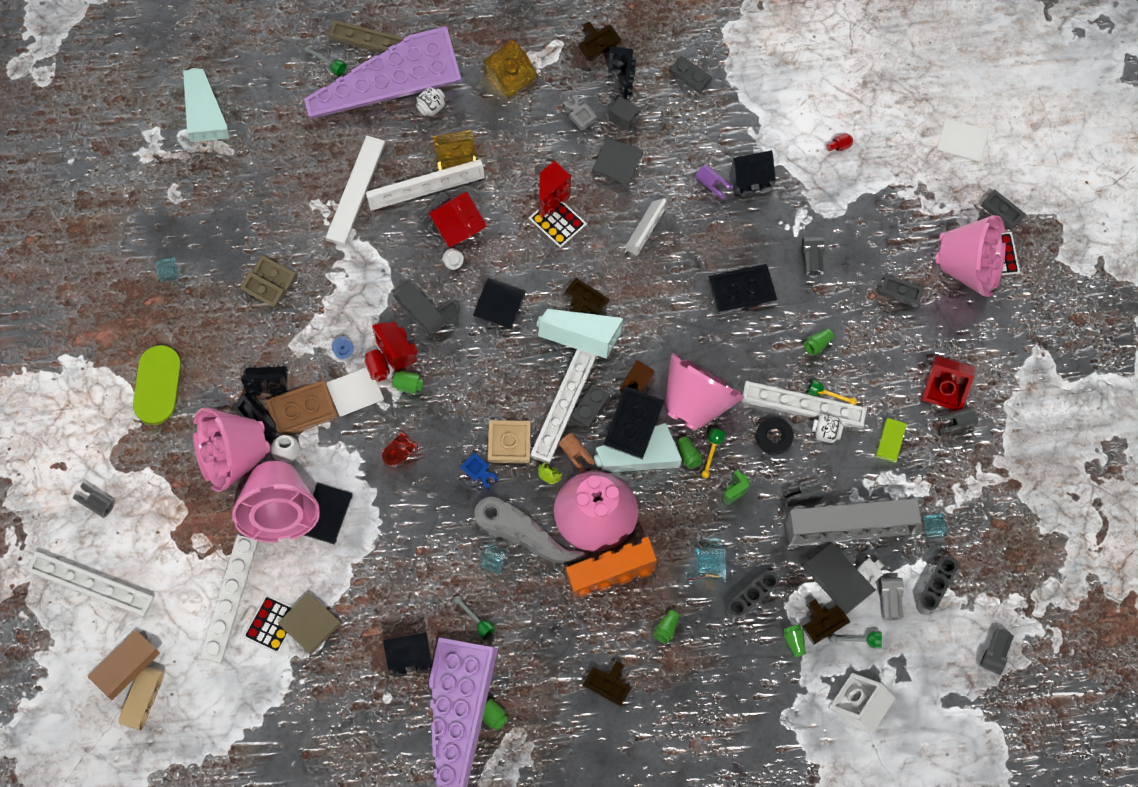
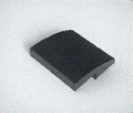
(499, 303)

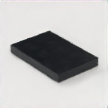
(742, 289)
(633, 423)

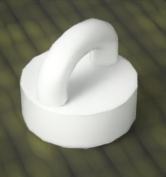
(453, 259)

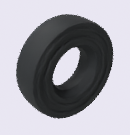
(774, 423)

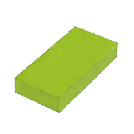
(891, 440)

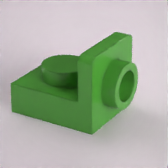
(734, 491)

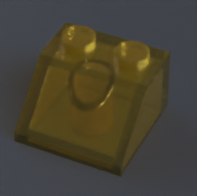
(509, 69)
(454, 149)

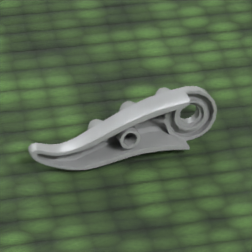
(521, 529)

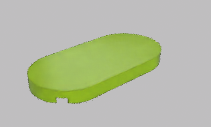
(157, 385)

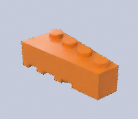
(612, 568)

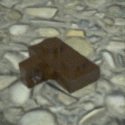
(598, 40)
(585, 298)
(824, 621)
(608, 684)

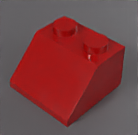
(457, 219)
(394, 345)
(948, 383)

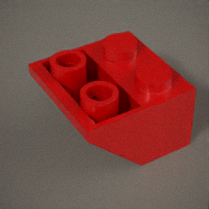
(553, 188)

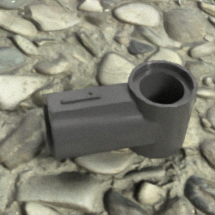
(813, 250)
(995, 656)

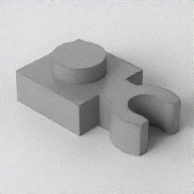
(580, 115)

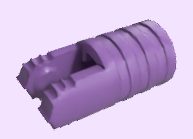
(710, 179)

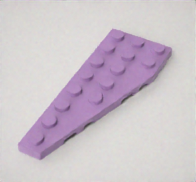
(402, 70)
(459, 697)

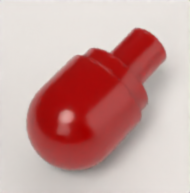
(841, 142)

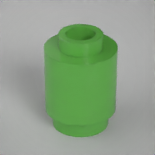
(407, 382)
(494, 715)

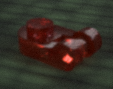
(393, 455)

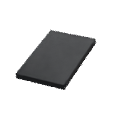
(332, 510)

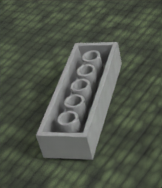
(853, 521)

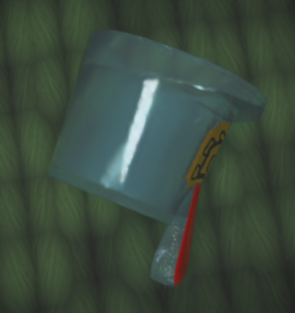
(710, 563)

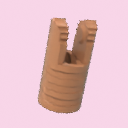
(574, 449)

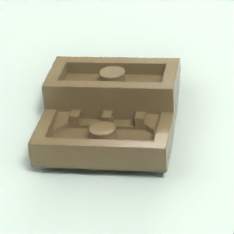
(268, 281)
(309, 623)

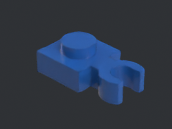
(477, 469)

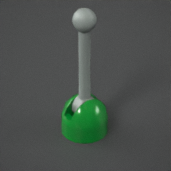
(337, 66)
(484, 628)
(873, 639)

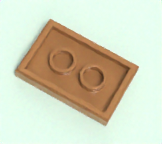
(302, 408)
(123, 664)

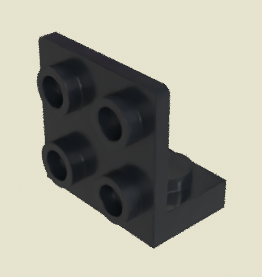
(622, 62)
(265, 380)

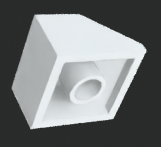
(862, 702)

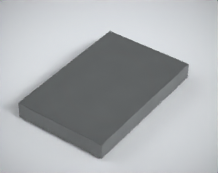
(839, 578)

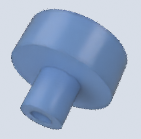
(342, 347)

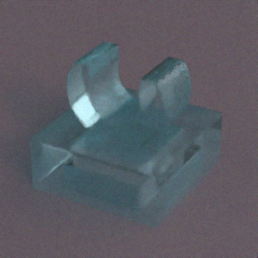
(166, 269)
(934, 526)
(493, 560)

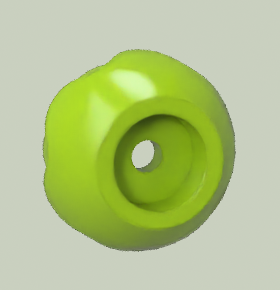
(549, 474)

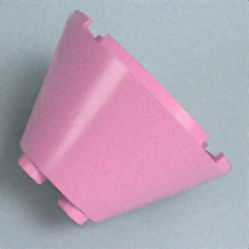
(974, 254)
(697, 394)
(227, 446)
(595, 511)

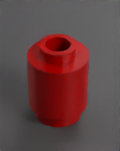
(377, 365)

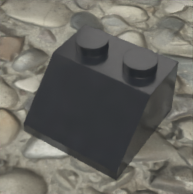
(753, 173)
(408, 654)

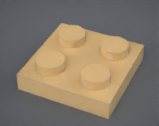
(509, 441)

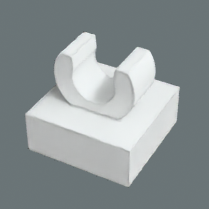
(871, 570)

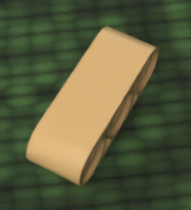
(141, 698)

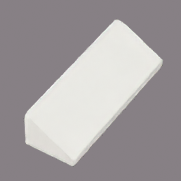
(646, 226)

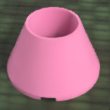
(275, 504)

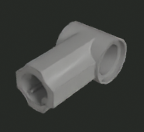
(892, 592)

